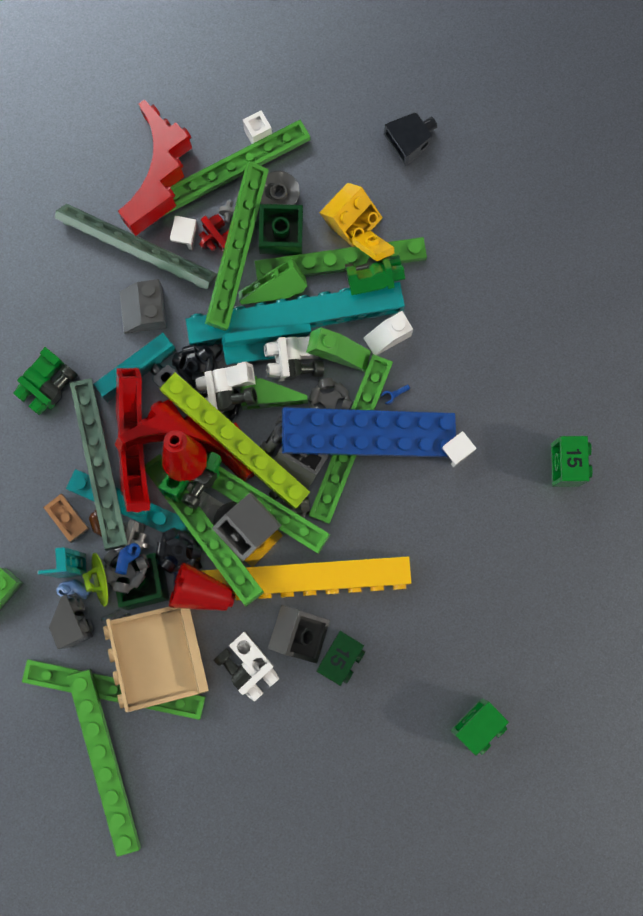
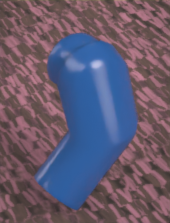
(125, 556)

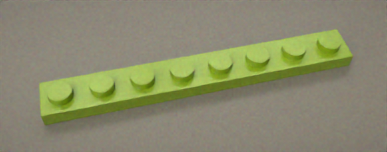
(234, 440)

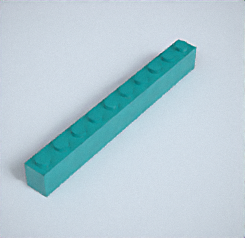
(317, 310)

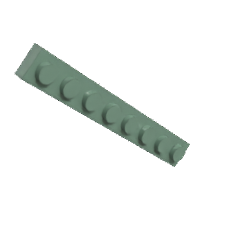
(136, 246)
(98, 465)

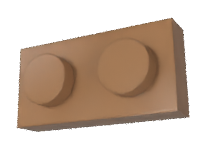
(66, 518)

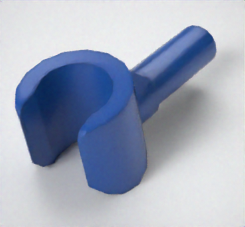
(394, 394)

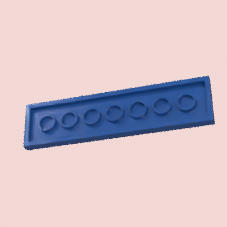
(366, 432)

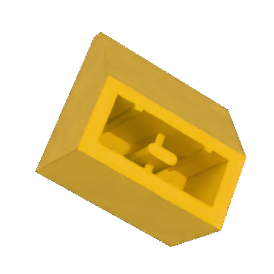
(351, 213)

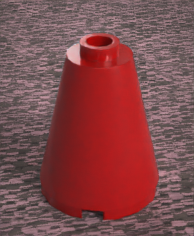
(183, 456)
(199, 591)

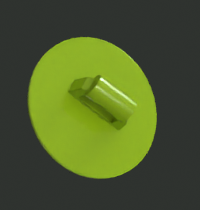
(99, 579)

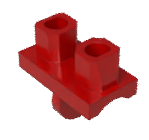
(212, 226)

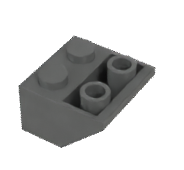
(301, 466)
(246, 526)
(69, 623)

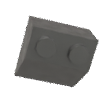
(143, 307)
(298, 634)

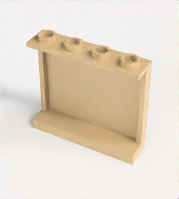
(155, 658)

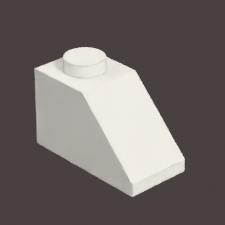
(388, 333)

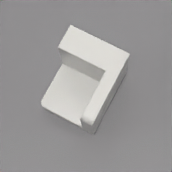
(257, 127)
(184, 231)
(459, 448)

